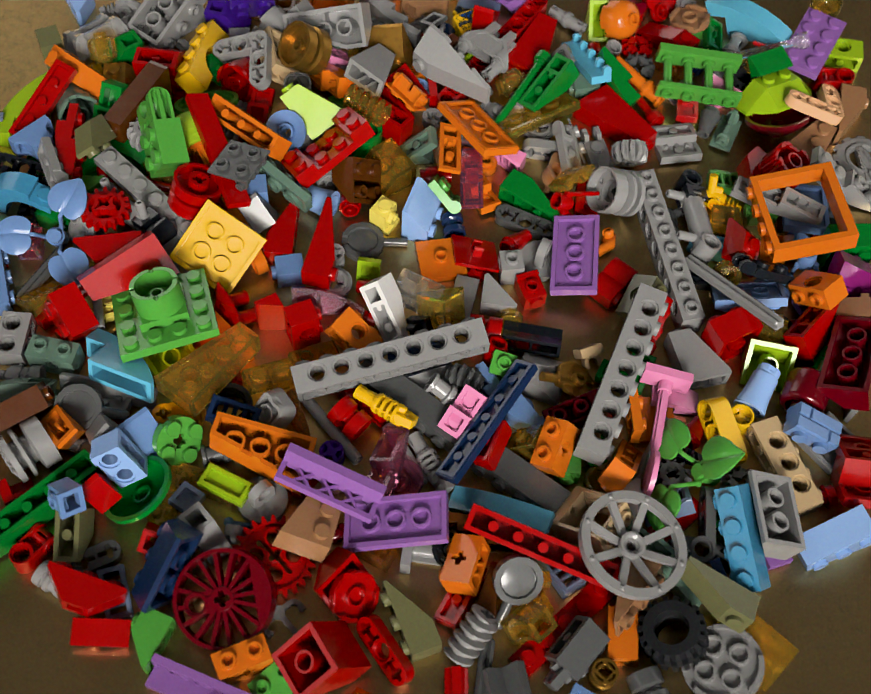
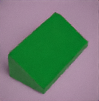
(768, 62)

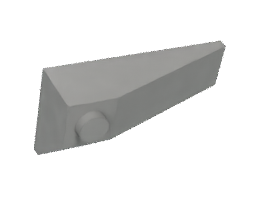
(346, 24)

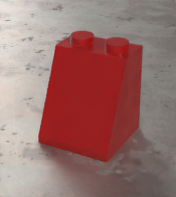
(321, 658)

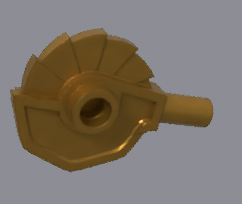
(571, 378)

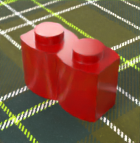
(613, 282)

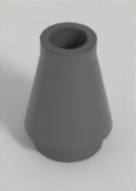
(708, 120)

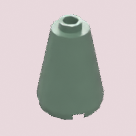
(75, 94)

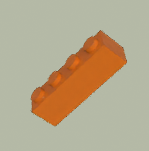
(250, 128)

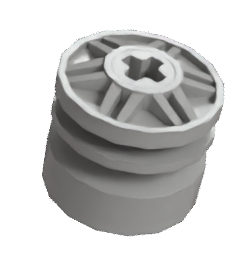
(620, 191)
(29, 448)

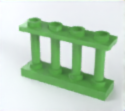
(703, 59)

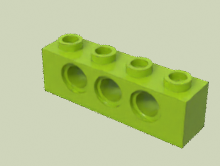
(845, 54)

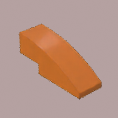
(332, 80)

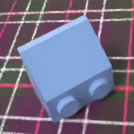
(421, 213)

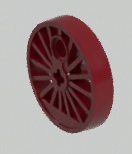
(263, 590)

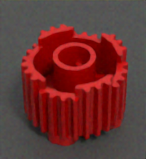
(783, 158)

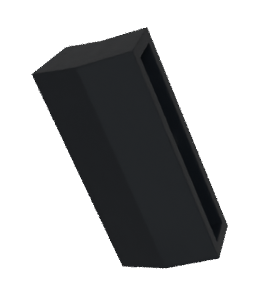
(532, 338)

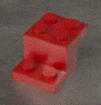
(853, 471)

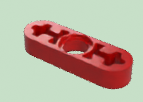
(390, 669)

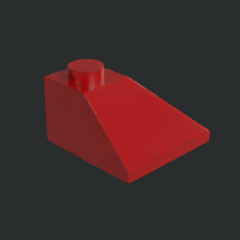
(739, 240)
(330, 568)

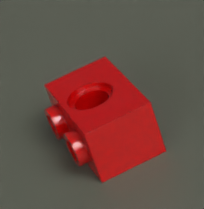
(303, 324)

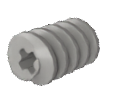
(472, 637)

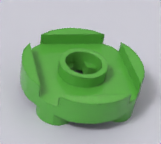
(189, 446)

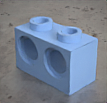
(119, 458)

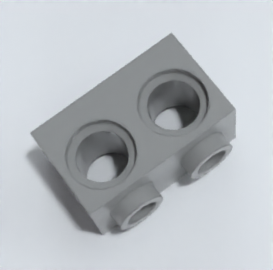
(16, 338)

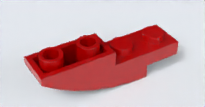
(66, 141)

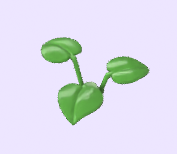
(718, 459)

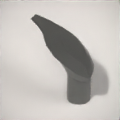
(676, 213)

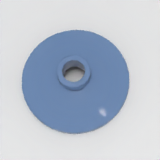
(285, 120)

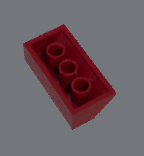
(847, 364)

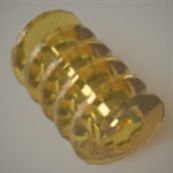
(367, 106)

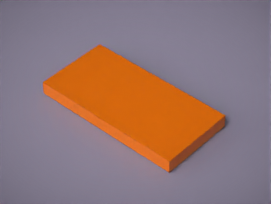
(478, 128)

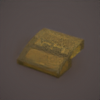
(775, 648)

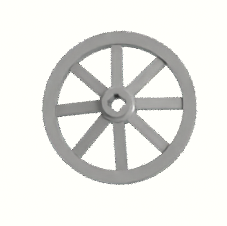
(635, 543)

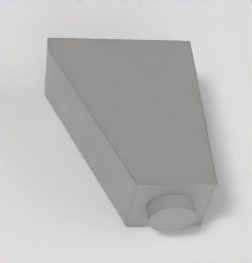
(370, 68)
(692, 355)

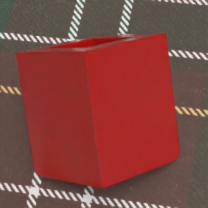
(11, 493)

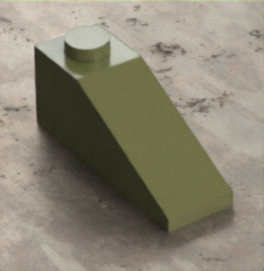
(721, 596)

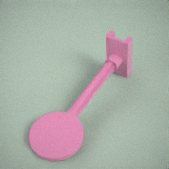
(666, 381)

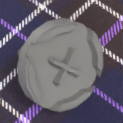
(538, 256)
(264, 500)

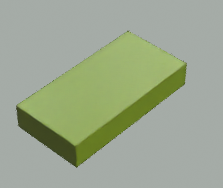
(225, 484)

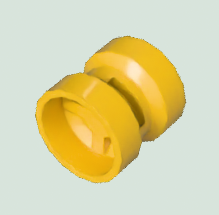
(744, 417)

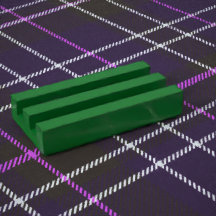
(713, 35)

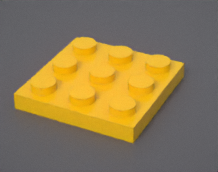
(218, 245)

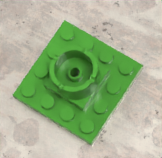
(163, 312)

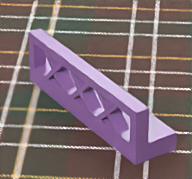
(335, 476)
(175, 678)

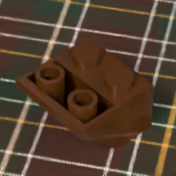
(358, 179)

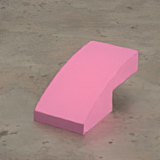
(681, 403)
(462, 411)

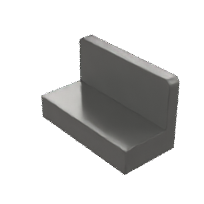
(507, 680)

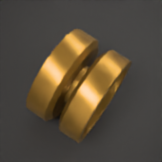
(304, 48)

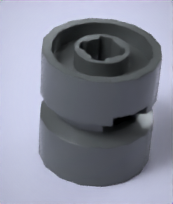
(647, 681)

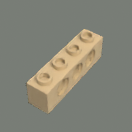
(769, 431)

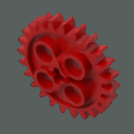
(260, 533)

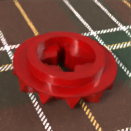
(629, 48)

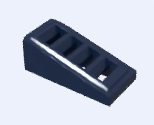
(226, 402)

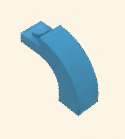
(23, 189)

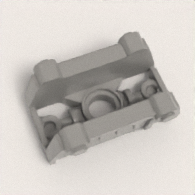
(76, 40)

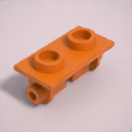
(400, 88)

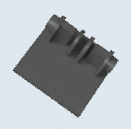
(239, 163)

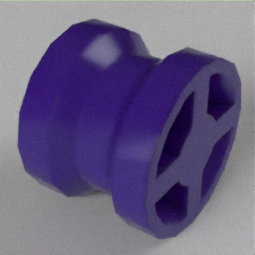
(334, 450)

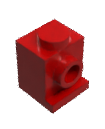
(530, 289)

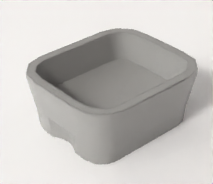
(276, 408)

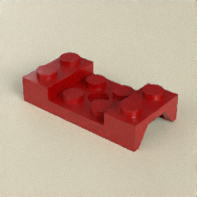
(336, 144)

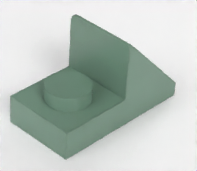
(421, 146)

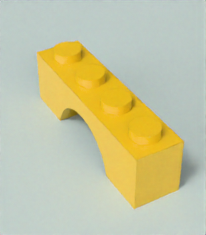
(193, 72)

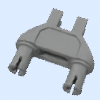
(488, 48)

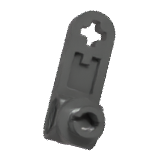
(706, 530)

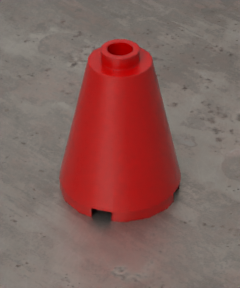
(235, 77)

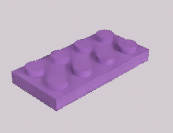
(823, 36)
(575, 255)
(400, 522)

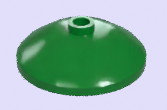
(144, 495)

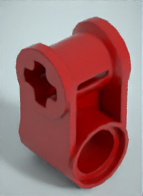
(834, 77)
(34, 544)

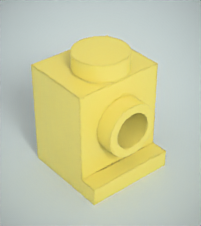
(384, 215)

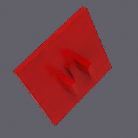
(474, 253)

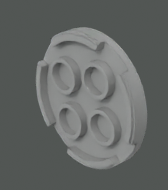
(730, 665)

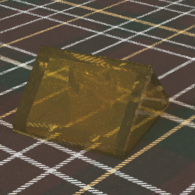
(442, 305)

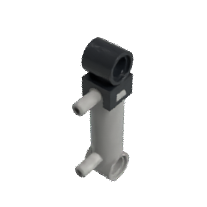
(692, 199)
(145, 218)

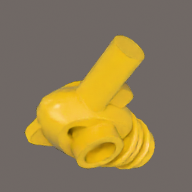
(716, 195)

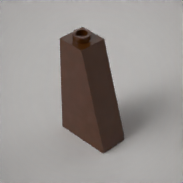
(126, 106)
(25, 404)

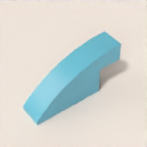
(749, 20)
(108, 369)

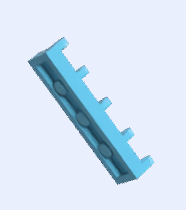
(587, 63)

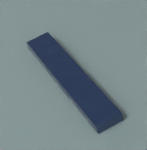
(486, 421)

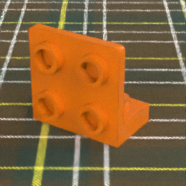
(641, 418)

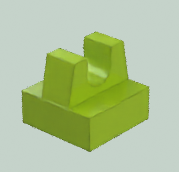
(368, 268)

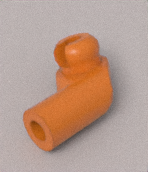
(608, 241)

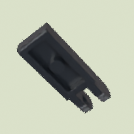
(762, 269)

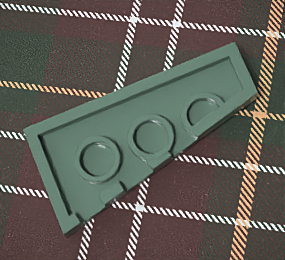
(285, 183)

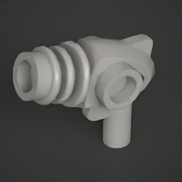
(121, 8)

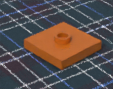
(437, 260)

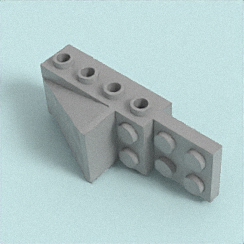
(166, 21)

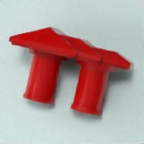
(226, 304)

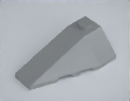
(442, 64)

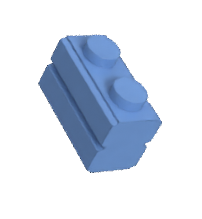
(812, 428)

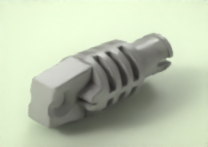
(428, 461)

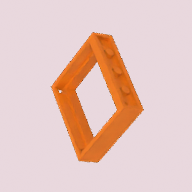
(823, 172)

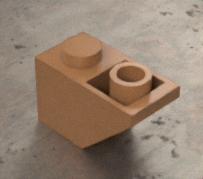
(417, 8)

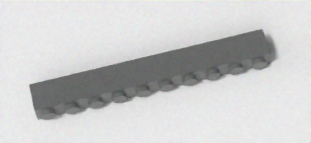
(512, 473)

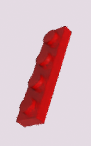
(46, 95)

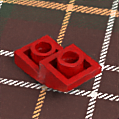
(100, 632)

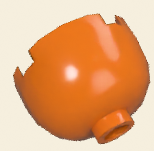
(619, 19)

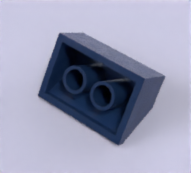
(164, 564)

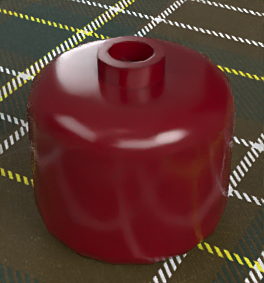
(802, 386)

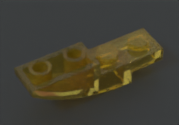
(278, 372)

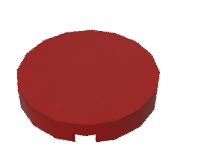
(353, 595)

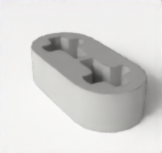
(539, 148)

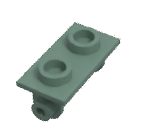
(726, 131)

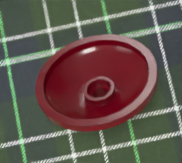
(778, 123)

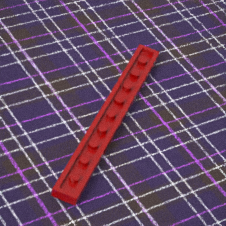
(585, 603)

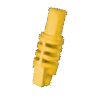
(386, 407)

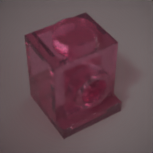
(37, 248)

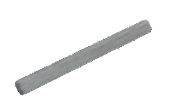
(735, 293)

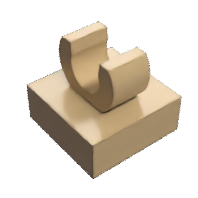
(588, 352)

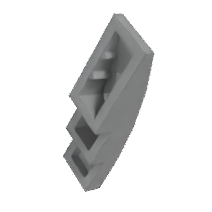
(385, 11)
(784, 203)

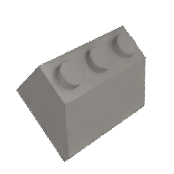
(776, 515)

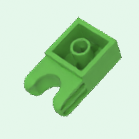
(161, 134)

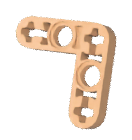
(825, 108)

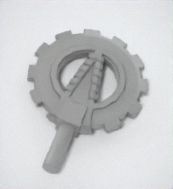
(860, 147)

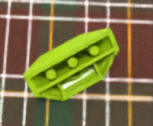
(768, 93)

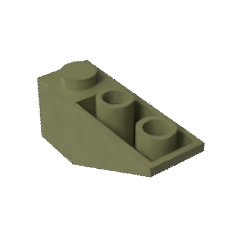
(414, 625)

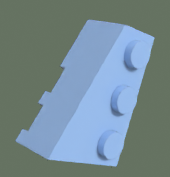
(836, 538)

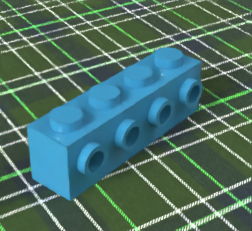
(741, 537)

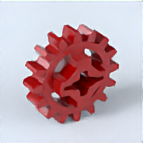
(106, 209)

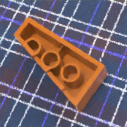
(256, 444)

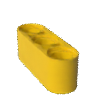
(718, 420)

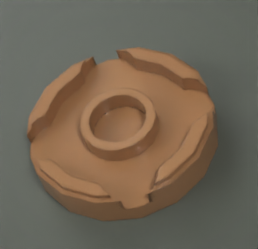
(691, 18)

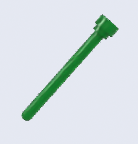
(540, 61)

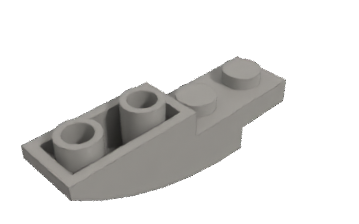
(854, 187)

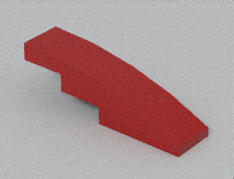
(260, 106)

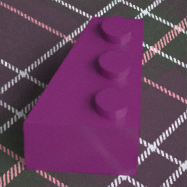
(854, 272)

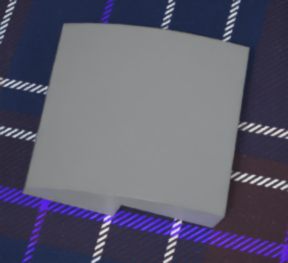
(676, 144)

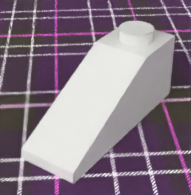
(385, 306)

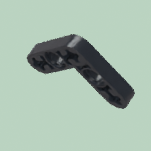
(34, 166)

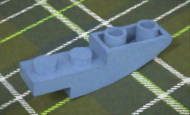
(522, 412)

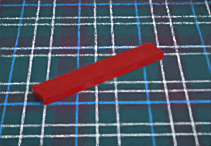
(214, 143)

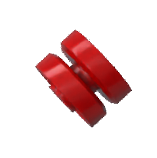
(191, 190)

